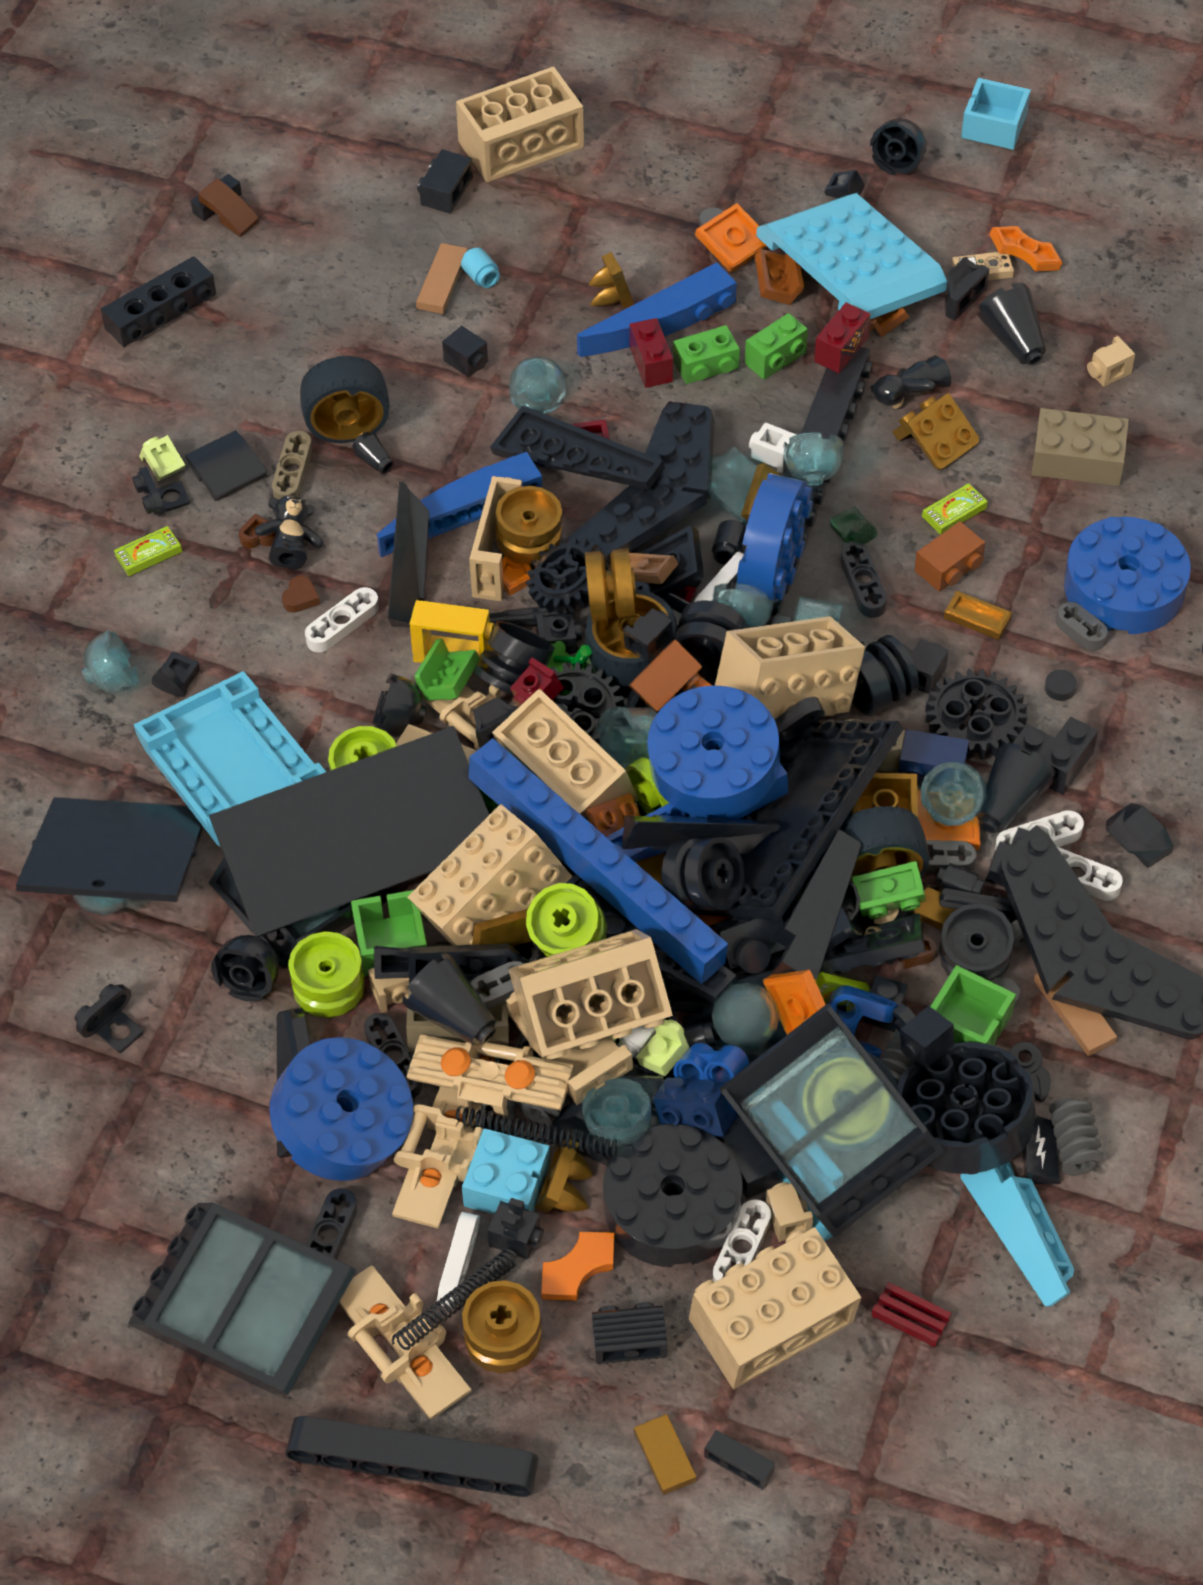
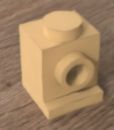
(1111, 362)
(387, 990)
(788, 1211)

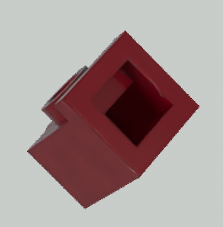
(535, 677)

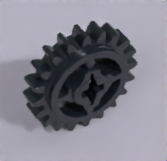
(561, 568)

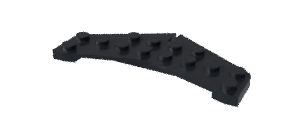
(636, 515)
(1075, 940)

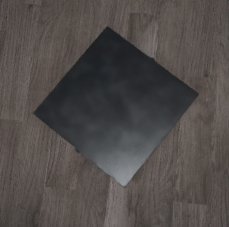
(112, 850)

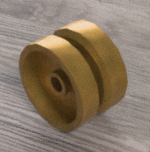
(527, 523)
(610, 584)
(502, 1326)

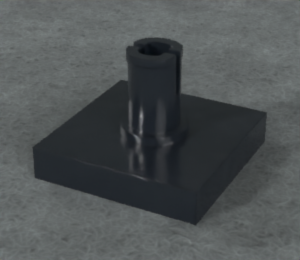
(687, 551)

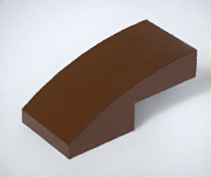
(229, 206)

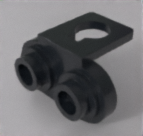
(153, 500)
(105, 1013)

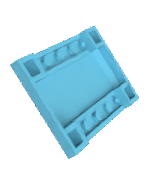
(856, 255)
(223, 748)

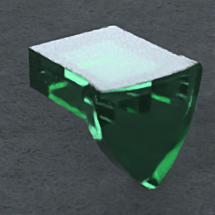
(853, 526)

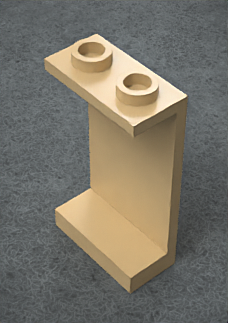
(485, 566)
(591, 1064)

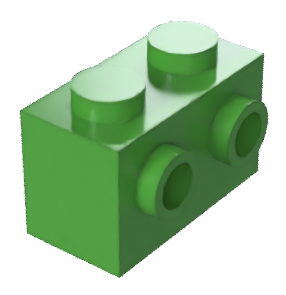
(776, 346)
(706, 354)

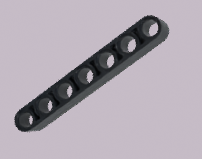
(412, 1456)

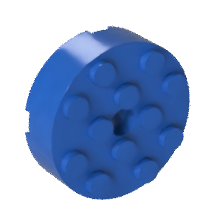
(775, 535)
(1128, 573)
(714, 751)
(341, 1108)

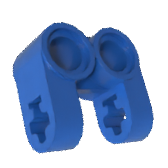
(866, 1005)
(704, 1063)

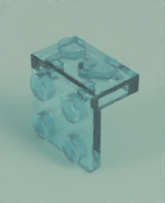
(732, 480)

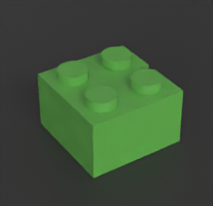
(401, 930)
(974, 1007)

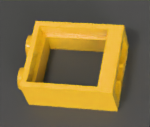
(451, 619)

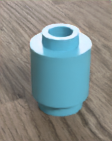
(480, 267)

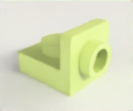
(161, 457)
(664, 1048)

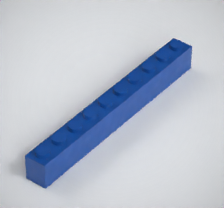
(599, 861)

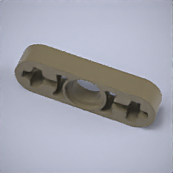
(288, 457)

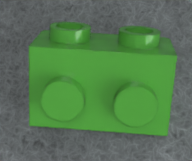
(445, 672)
(890, 890)

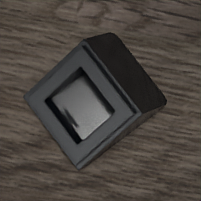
(845, 184)

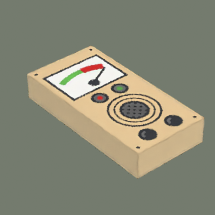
(999, 264)

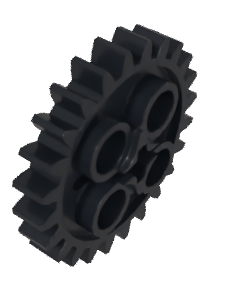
(583, 688)
(998, 718)

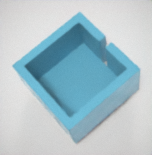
(995, 113)
(504, 1170)

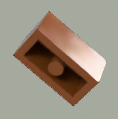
(950, 556)
(666, 676)

